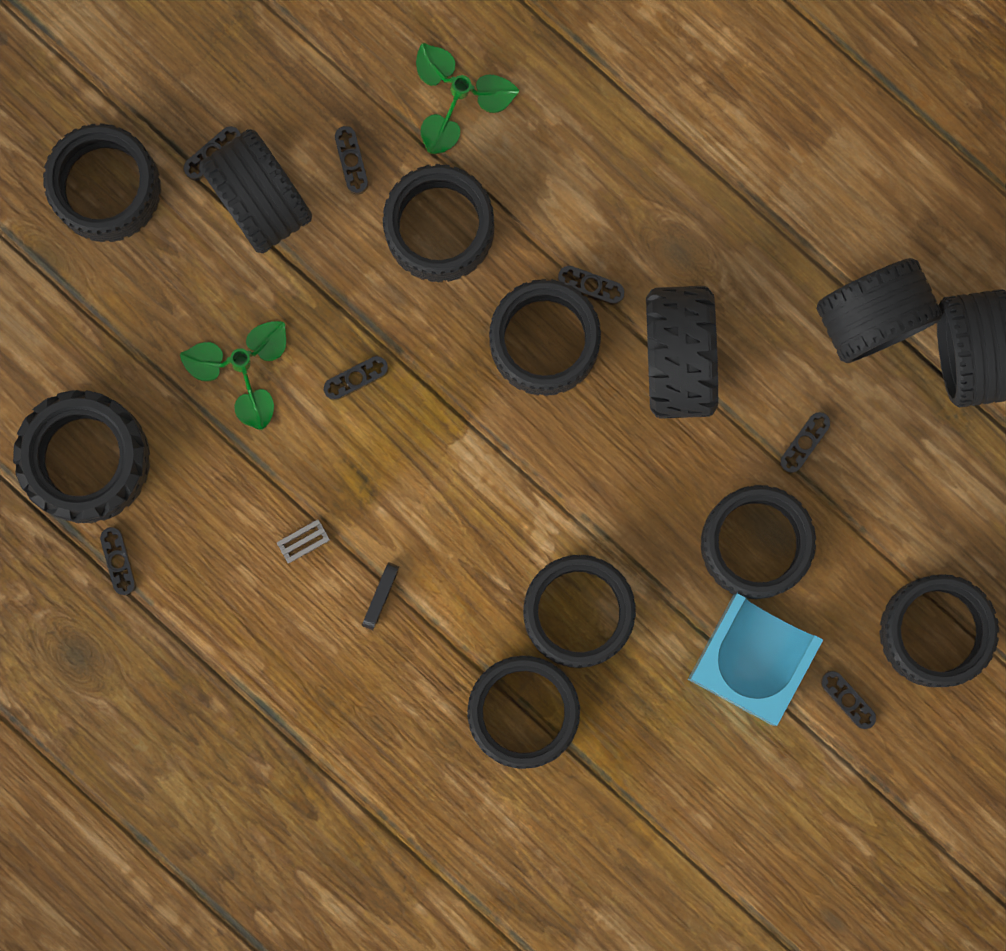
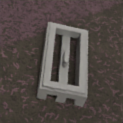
(285, 551)

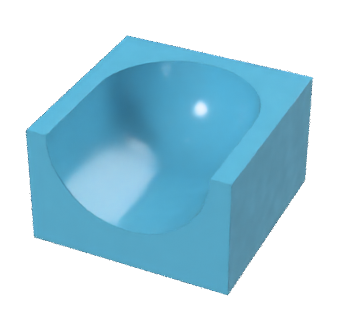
(755, 660)

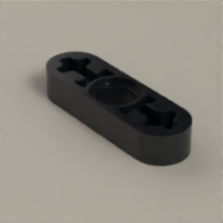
(212, 143)
(341, 145)
(587, 275)
(342, 391)
(789, 453)
(127, 565)
(380, 596)
(865, 709)

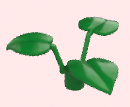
(492, 91)
(265, 340)

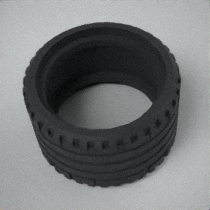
(70, 150)
(429, 178)
(256, 191)
(554, 292)
(879, 310)
(973, 347)
(791, 509)
(604, 571)
(983, 616)
(501, 754)

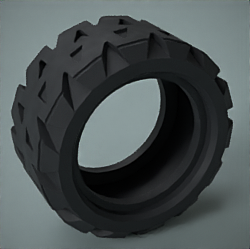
(682, 352)
(39, 429)

